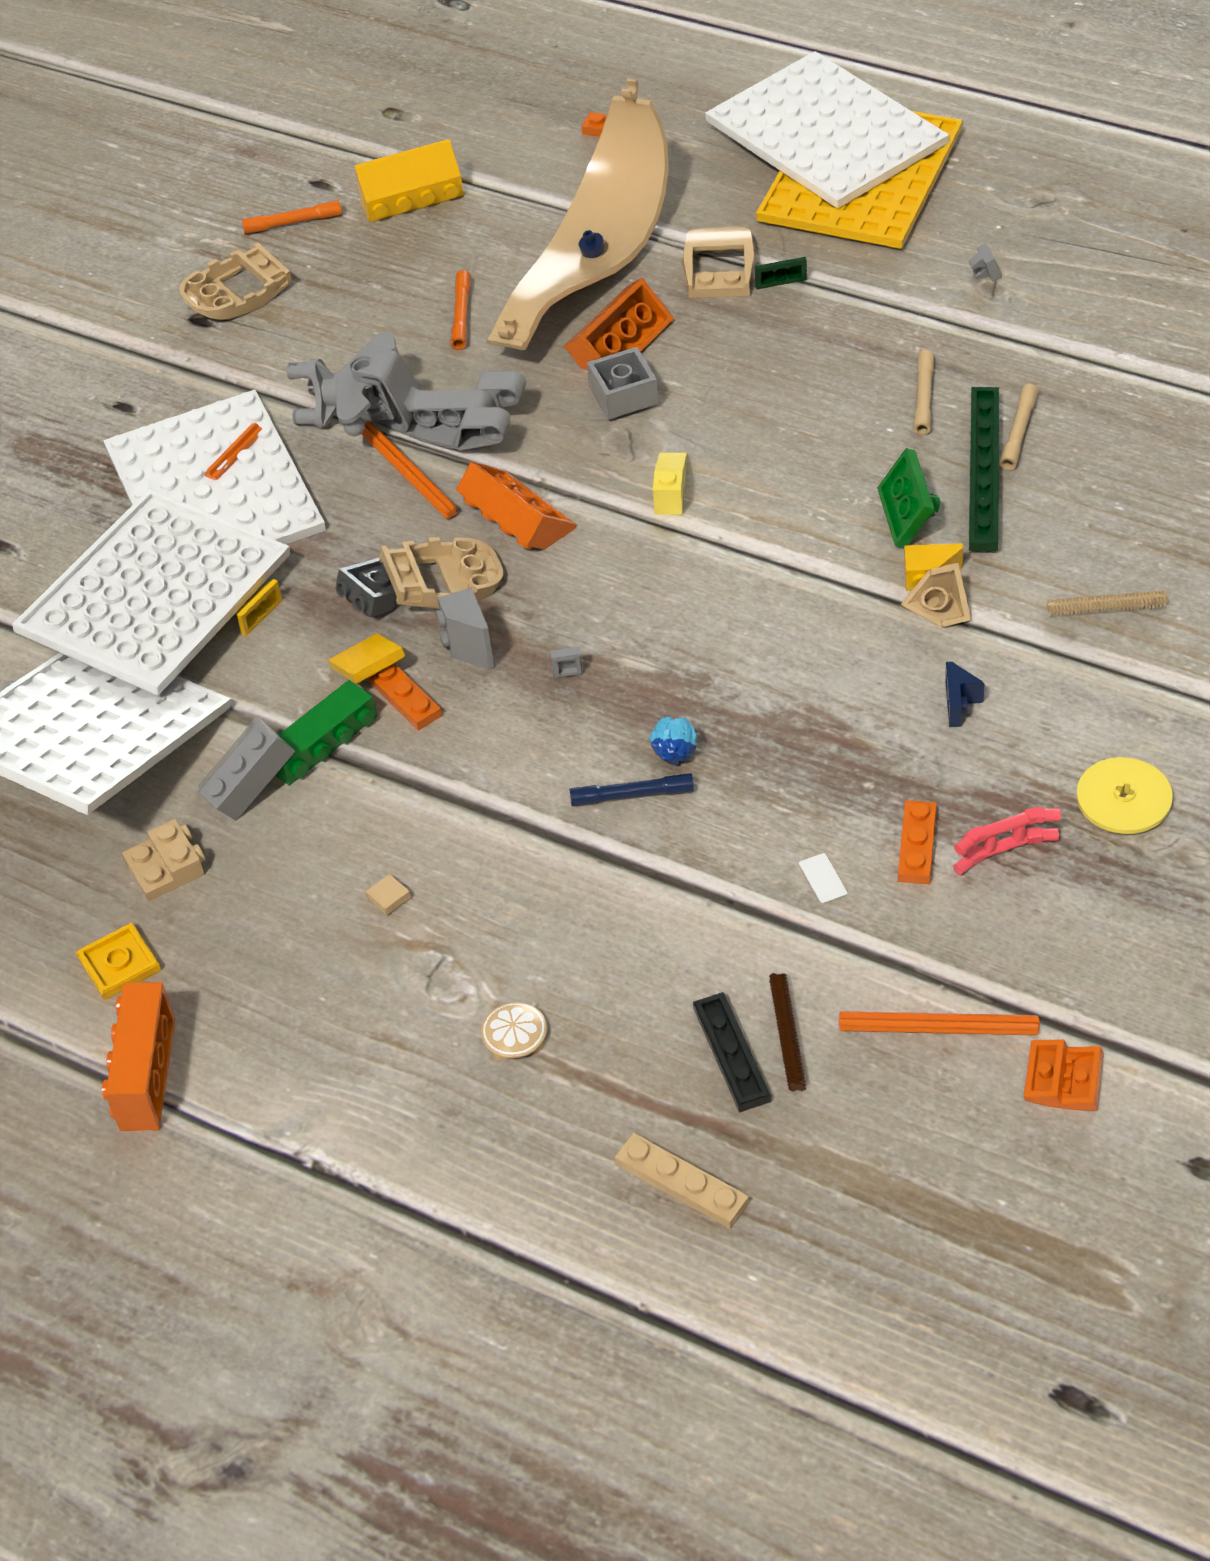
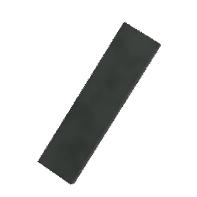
(731, 1052)

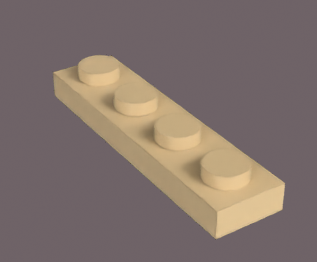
(682, 1180)

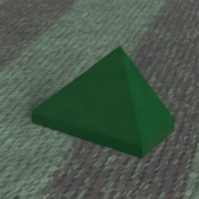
(780, 273)

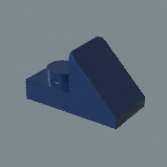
(961, 690)

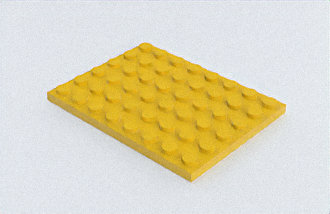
(877, 216)

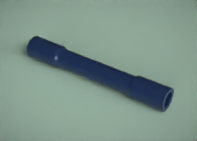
(666, 785)

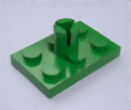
(906, 498)

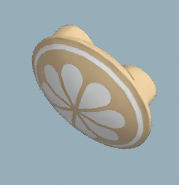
(514, 1031)

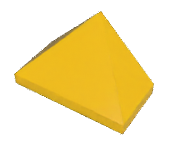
(259, 606)

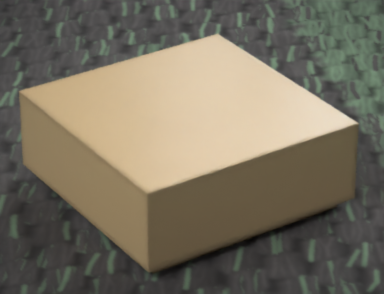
(388, 894)

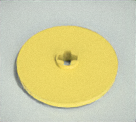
(1146, 800)

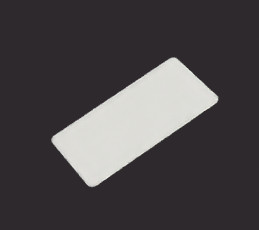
(823, 878)

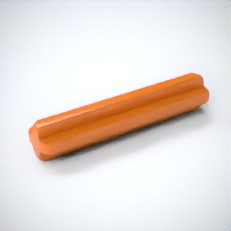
(243, 442)

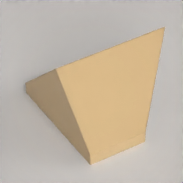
(940, 596)

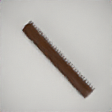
(787, 1032)

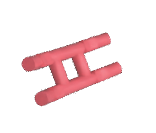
(1020, 836)

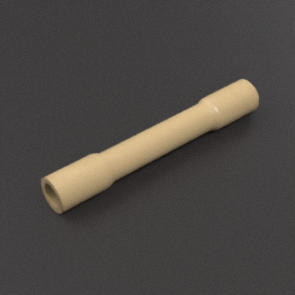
(925, 369)
(1012, 447)

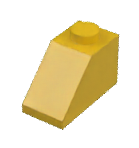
(921, 558)

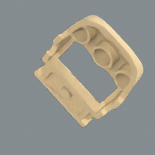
(719, 241)
(213, 299)
(461, 563)

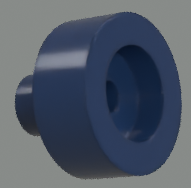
(591, 244)

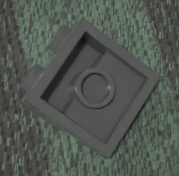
(367, 587)

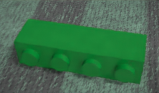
(325, 729)

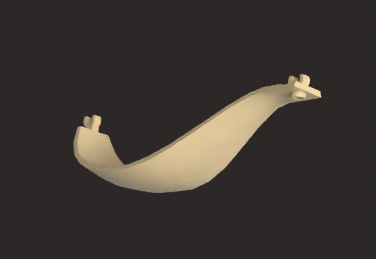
(616, 199)

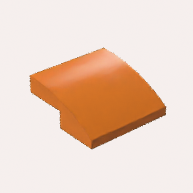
(1064, 1075)

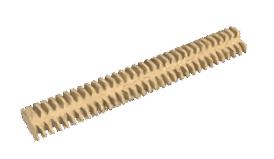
(1107, 602)

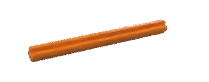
(410, 471)
(939, 1023)

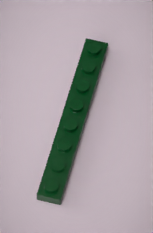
(984, 469)

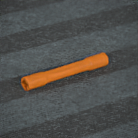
(319, 211)
(459, 328)

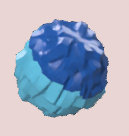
(673, 739)

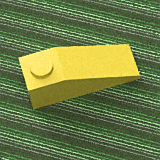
(669, 483)

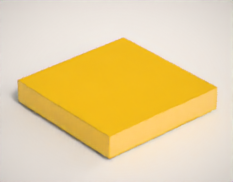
(366, 658)
(118, 960)

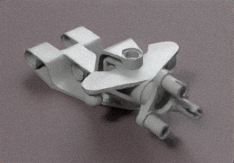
(386, 389)

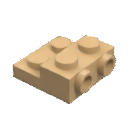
(165, 860)

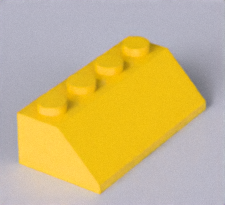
(408, 180)

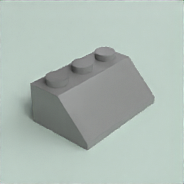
(245, 769)

